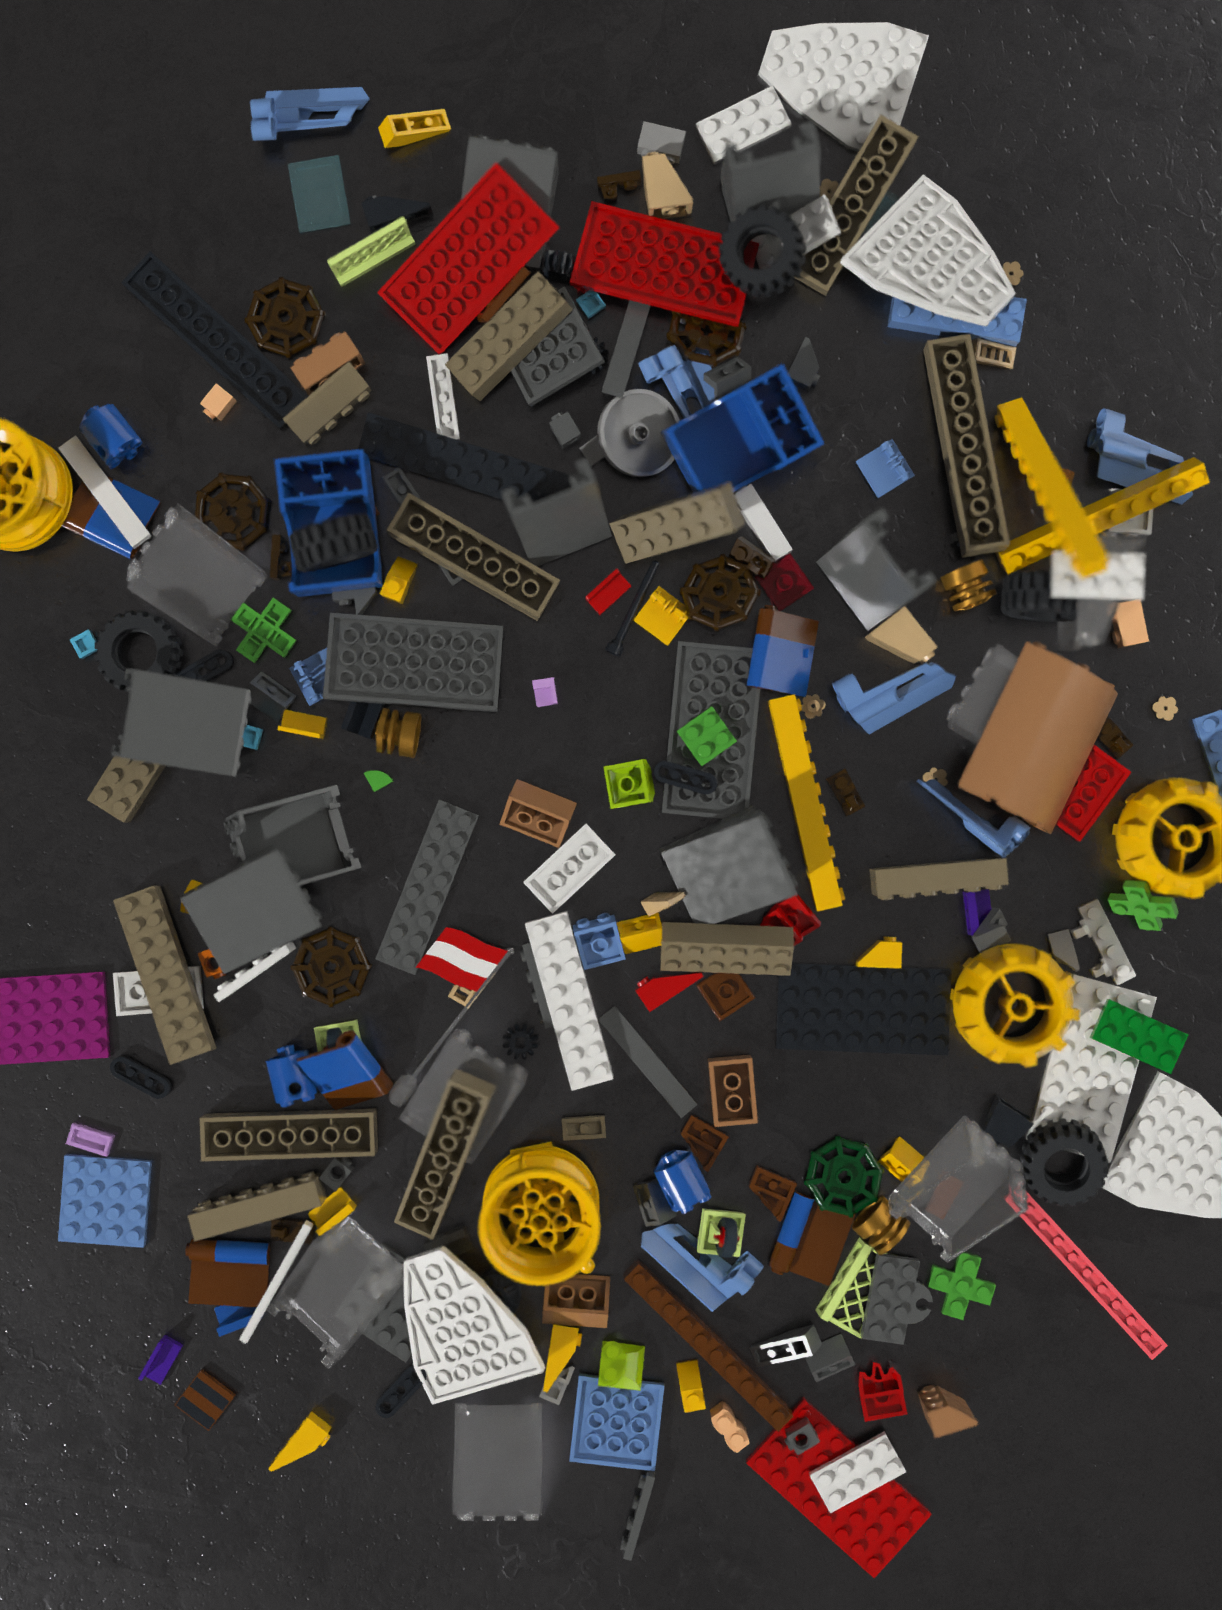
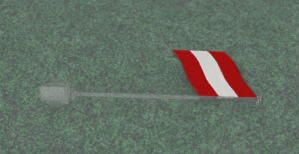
(464, 963)

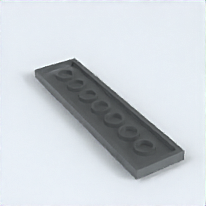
(427, 887)

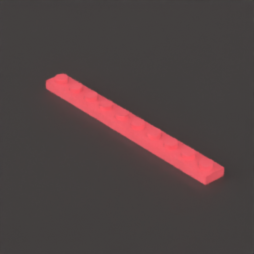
(1092, 1279)

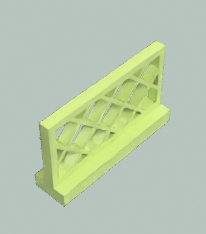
(371, 252)
(842, 1283)

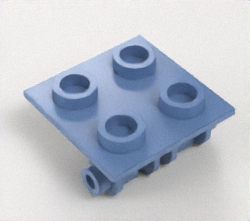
(885, 468)
(310, 676)

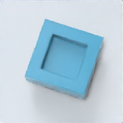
(590, 303)
(84, 644)
(252, 737)

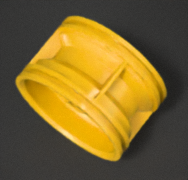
(45, 498)
(558, 1256)

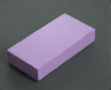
(90, 1139)

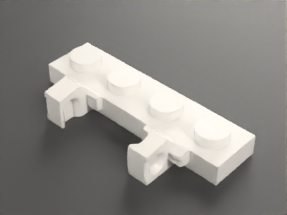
(1113, 958)

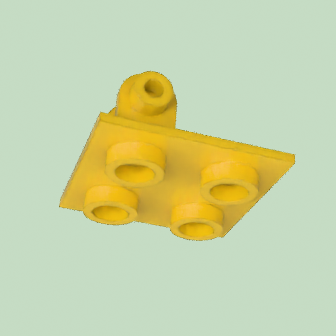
(662, 615)

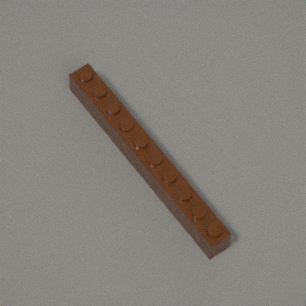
(708, 1344)

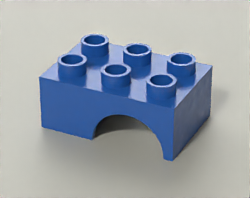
(743, 434)
(320, 490)

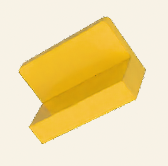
(303, 724)
(640, 933)
(900, 1159)
(332, 1211)

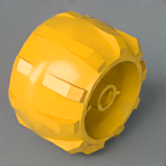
(1135, 830)
(969, 1004)

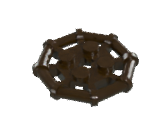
(279, 305)
(705, 344)
(234, 498)
(722, 603)
(343, 968)

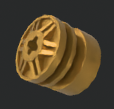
(968, 585)
(398, 732)
(880, 1225)

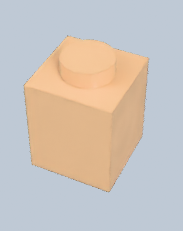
(217, 403)

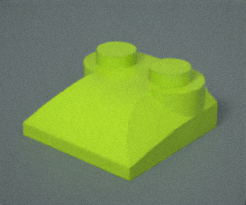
(629, 783)
(621, 1365)

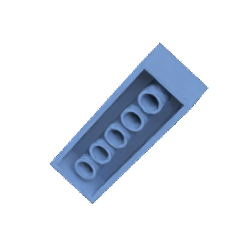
(1003, 329)

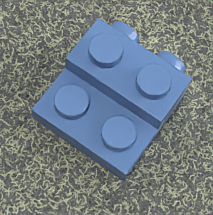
(598, 941)

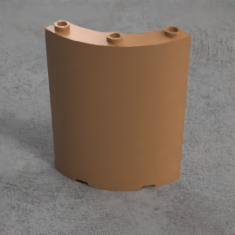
(1039, 736)

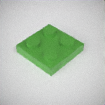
(706, 736)

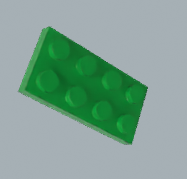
(1139, 1036)

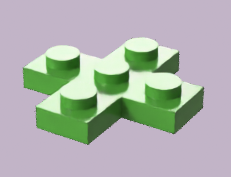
(263, 630)
(1145, 907)
(961, 1285)

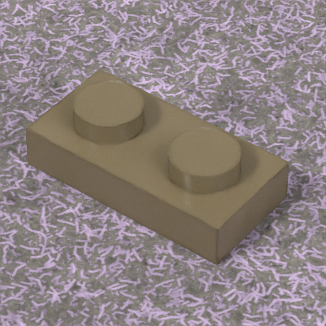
(583, 1127)

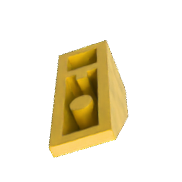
(413, 127)
(561, 1349)
(304, 1441)

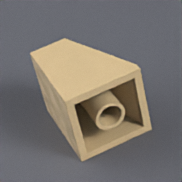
(663, 189)
(903, 637)

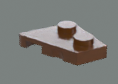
(703, 1140)
(772, 1190)

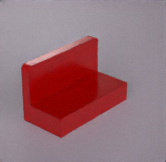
(608, 592)

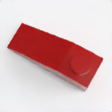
(662, 988)

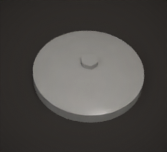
(632, 435)

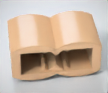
(727, 1425)

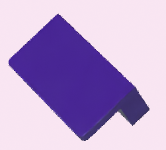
(977, 908)
(161, 1360)

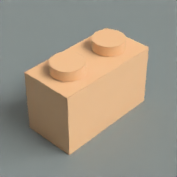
(1129, 624)

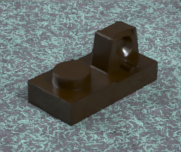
(609, 183)
(748, 553)
(279, 567)
(1114, 739)
(845, 792)
(288, 1229)

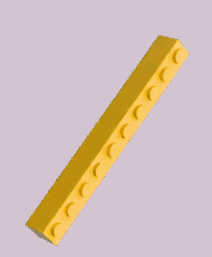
(1051, 489)
(1109, 512)
(805, 802)

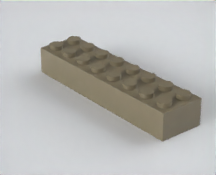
(858, 199)
(473, 557)
(164, 974)
(288, 1134)
(444, 1153)

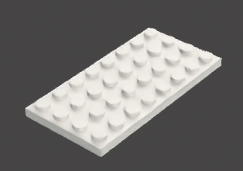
(1087, 1077)

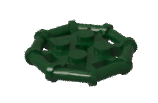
(854, 1169)

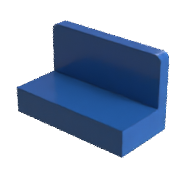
(232, 1318)

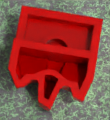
(792, 913)
(881, 1394)

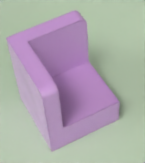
(545, 692)

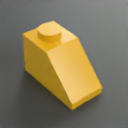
(399, 580)
(882, 954)
(690, 1385)

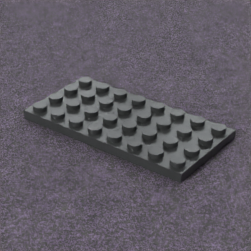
(413, 662)
(715, 678)

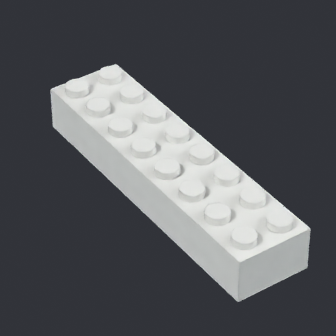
(569, 1000)

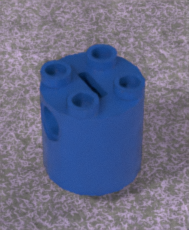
(110, 434)
(284, 1071)
(681, 1180)

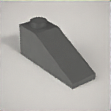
(787, 1346)

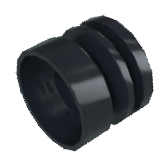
(510, 1289)

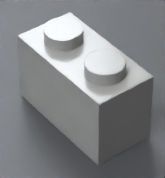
(661, 140)

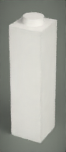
(762, 523)

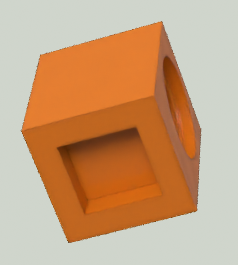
(205, 959)

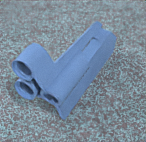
(292, 108)
(681, 377)
(1125, 456)
(886, 703)
(1001, 841)
(708, 1279)

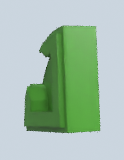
(377, 779)

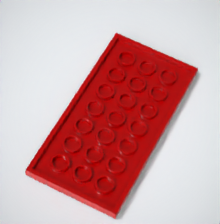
(468, 259)
(658, 264)
(865, 1529)

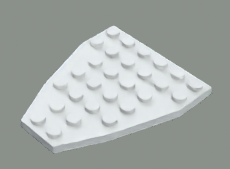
(844, 74)
(932, 257)
(1171, 1153)
(461, 1329)

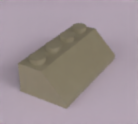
(328, 404)

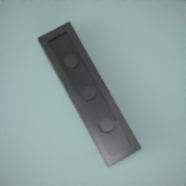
(538, 993)
(635, 1522)

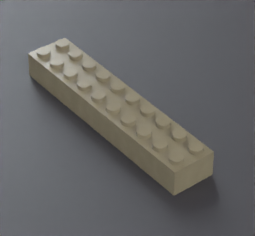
(966, 446)

